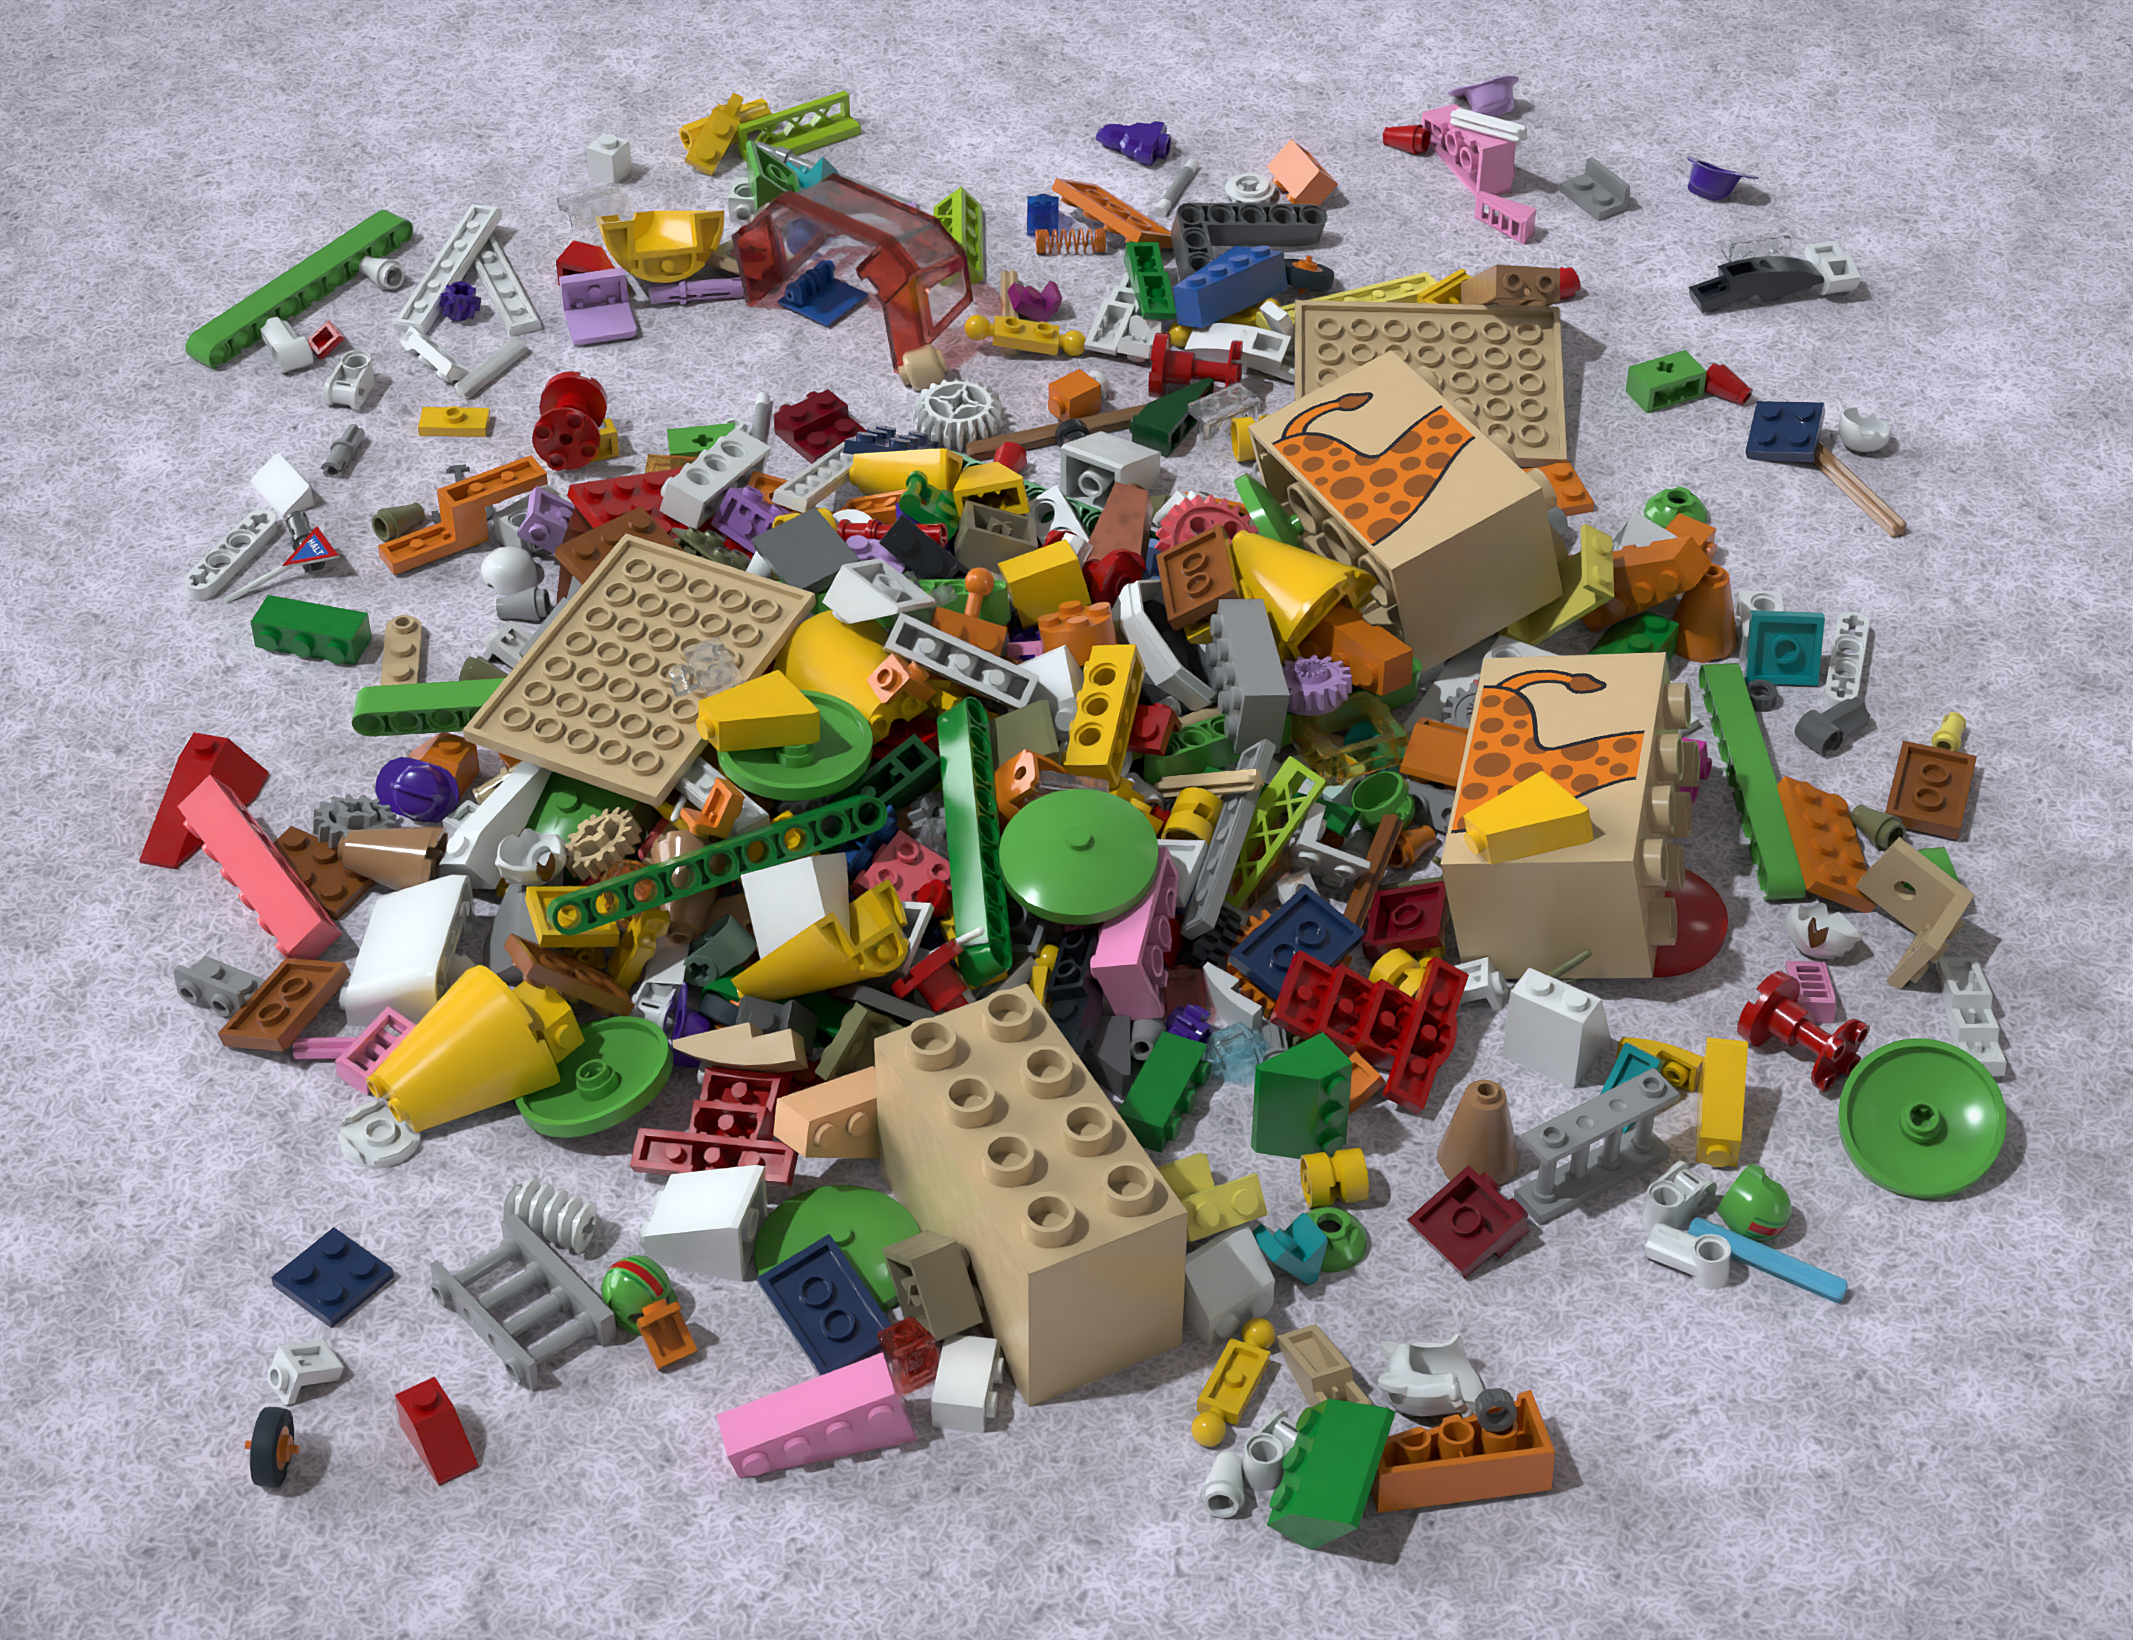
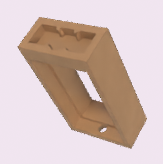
(1513, 286)

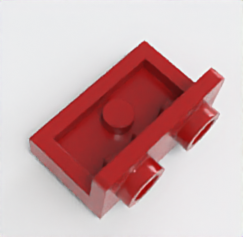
(1152, 729)

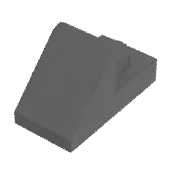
(776, 1017)

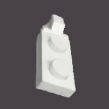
(434, 355)

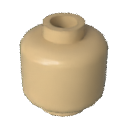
(923, 367)

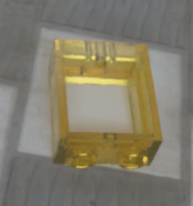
(1353, 760)

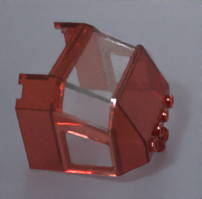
(914, 267)

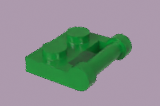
(939, 505)

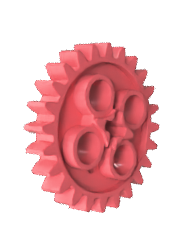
(1199, 517)

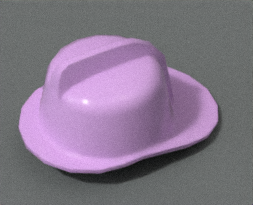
(1490, 97)

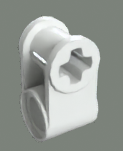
(350, 380)
(656, 1003)
(1676, 1197)
(1266, 1451)

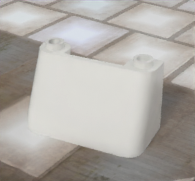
(409, 950)

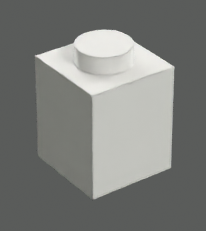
(608, 158)

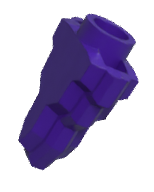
(1138, 141)

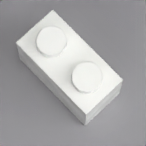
(965, 1383)

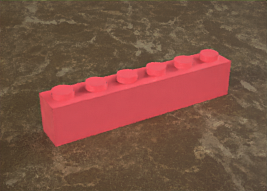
(258, 870)

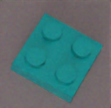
(1784, 647)

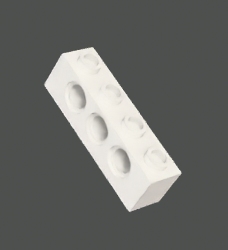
(702, 485)
(961, 662)

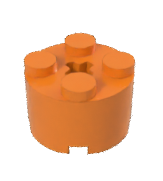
(1078, 629)

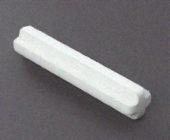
(1488, 125)
(490, 368)

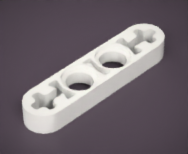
(226, 553)
(1846, 662)

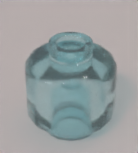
(1235, 1050)

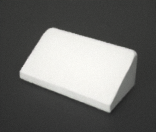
(283, 486)

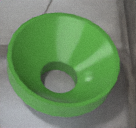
(1662, 511)
(1345, 1246)

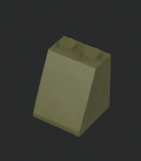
(1021, 730)

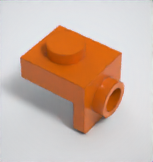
(898, 676)
(719, 811)
(1364, 1082)
(665, 1333)

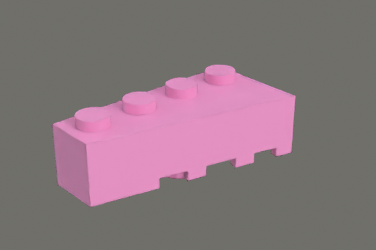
(1475, 158)
(1133, 945)
(818, 1420)

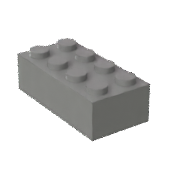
(1247, 673)

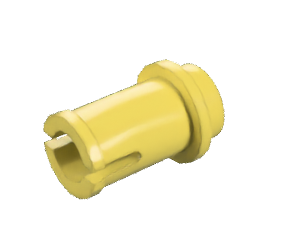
(1950, 732)

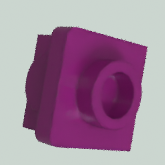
(1033, 303)

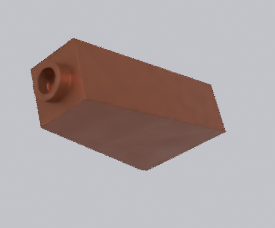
(1123, 522)

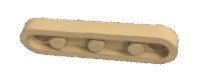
(402, 651)

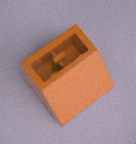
(1435, 753)

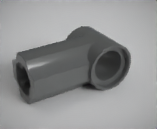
(1828, 729)

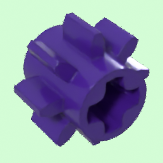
(460, 301)
(1190, 1023)

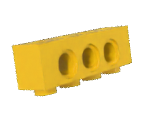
(1105, 713)

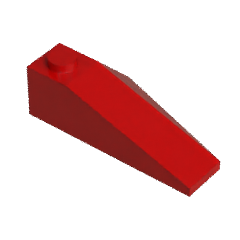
(203, 755)

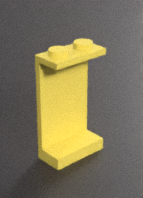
(1586, 585)
(1211, 1206)

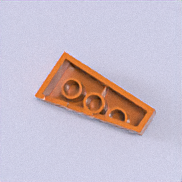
(1649, 577)
(1373, 654)
(1465, 1461)

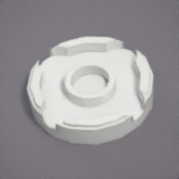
(372, 1145)

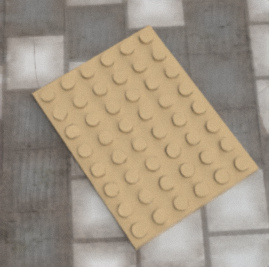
(1490, 356)
(597, 680)

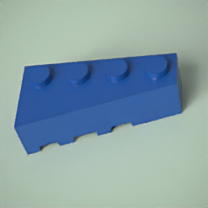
(1229, 285)

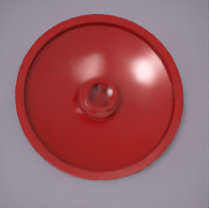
(1700, 928)

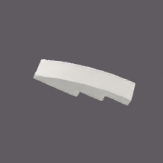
(1113, 319)
(1969, 1011)

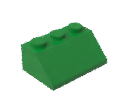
(1639, 634)
(1302, 1100)
(1329, 1471)

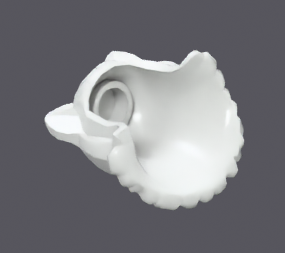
(1429, 1378)

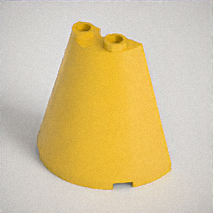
(662, 243)
(889, 470)
(1295, 586)
(837, 661)
(827, 956)
(465, 1055)

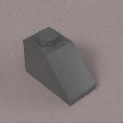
(1110, 1058)

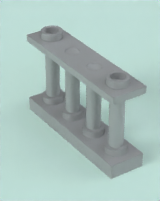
(1606, 1166)
(541, 1269)

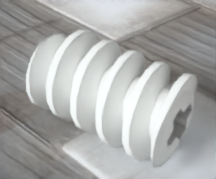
(553, 1214)

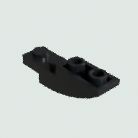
(1766, 276)
(923, 553)
(1074, 990)

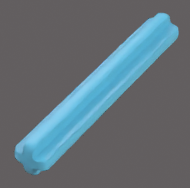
(1775, 1262)

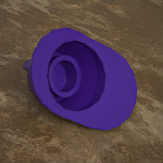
(1712, 181)
(417, 789)
(685, 1024)

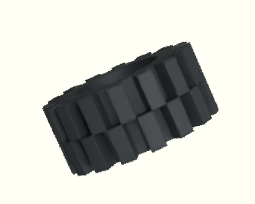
(1213, 944)

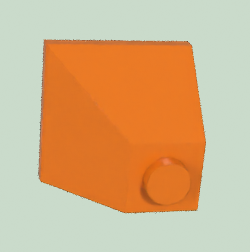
(453, 755)

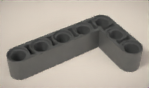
(1240, 224)

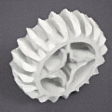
(958, 413)

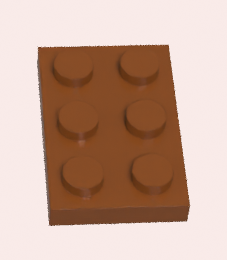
(588, 550)
(1197, 576)
(1931, 788)
(322, 871)
(568, 976)
(284, 1004)

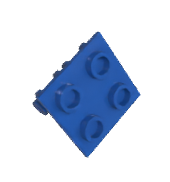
(821, 295)
(863, 858)

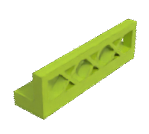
(803, 138)
(966, 225)
(1268, 809)

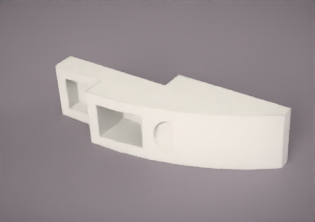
(1261, 351)

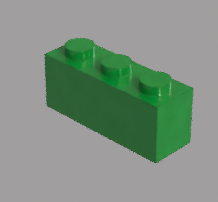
(311, 630)
(1165, 1090)

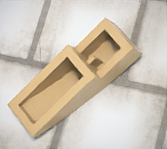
(746, 1049)
(1319, 1367)

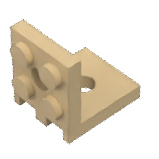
(1929, 911)

